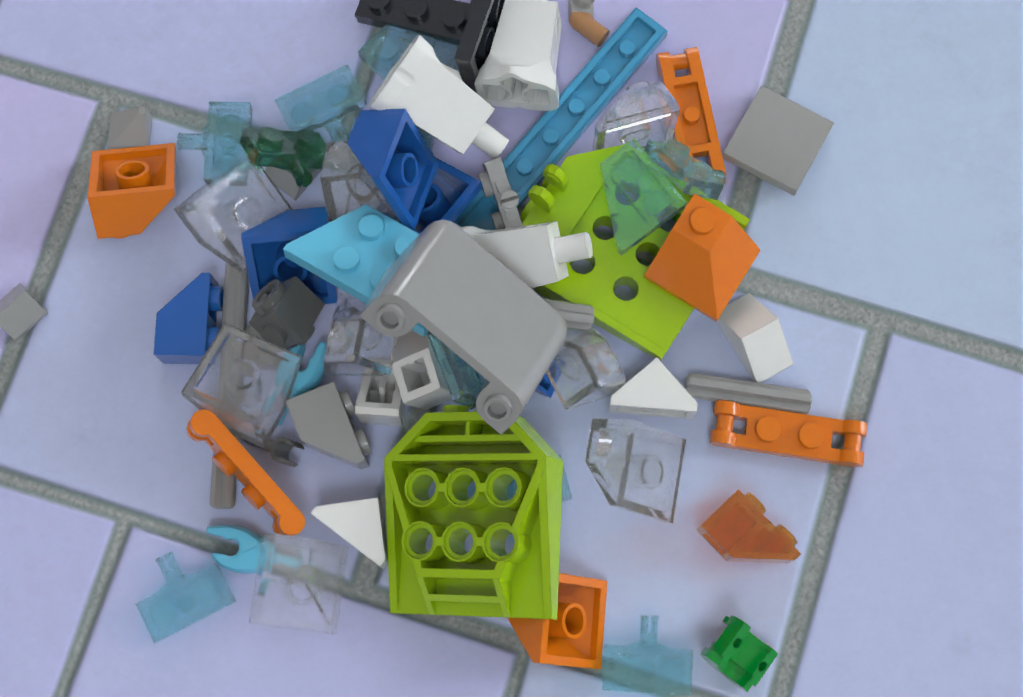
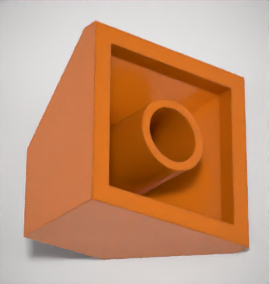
(130, 188)
(703, 258)
(579, 628)

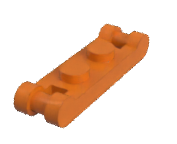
(695, 120)
(788, 434)
(234, 459)

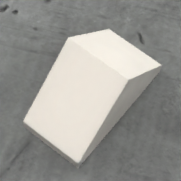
(755, 337)
(654, 393)
(380, 401)
(359, 524)

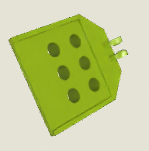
(578, 202)
(486, 581)

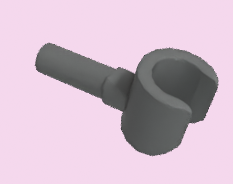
(280, 449)

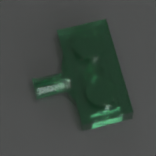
(285, 150)

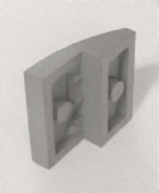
(777, 140)

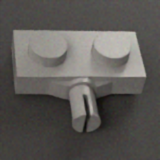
(497, 185)

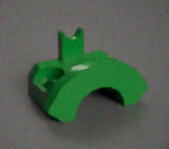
(739, 654)

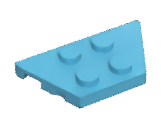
(353, 251)

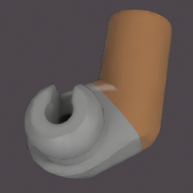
(582, 20)

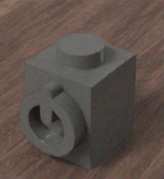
(285, 312)

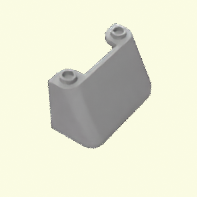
(474, 310)

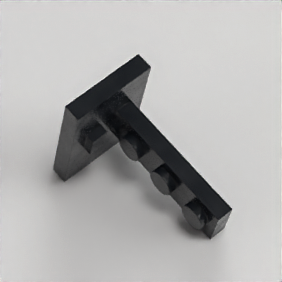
(452, 21)

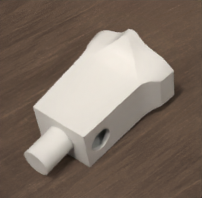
(523, 57)
(438, 101)
(534, 251)

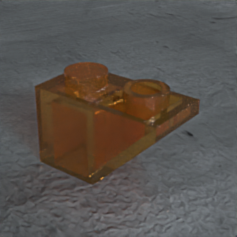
(745, 535)

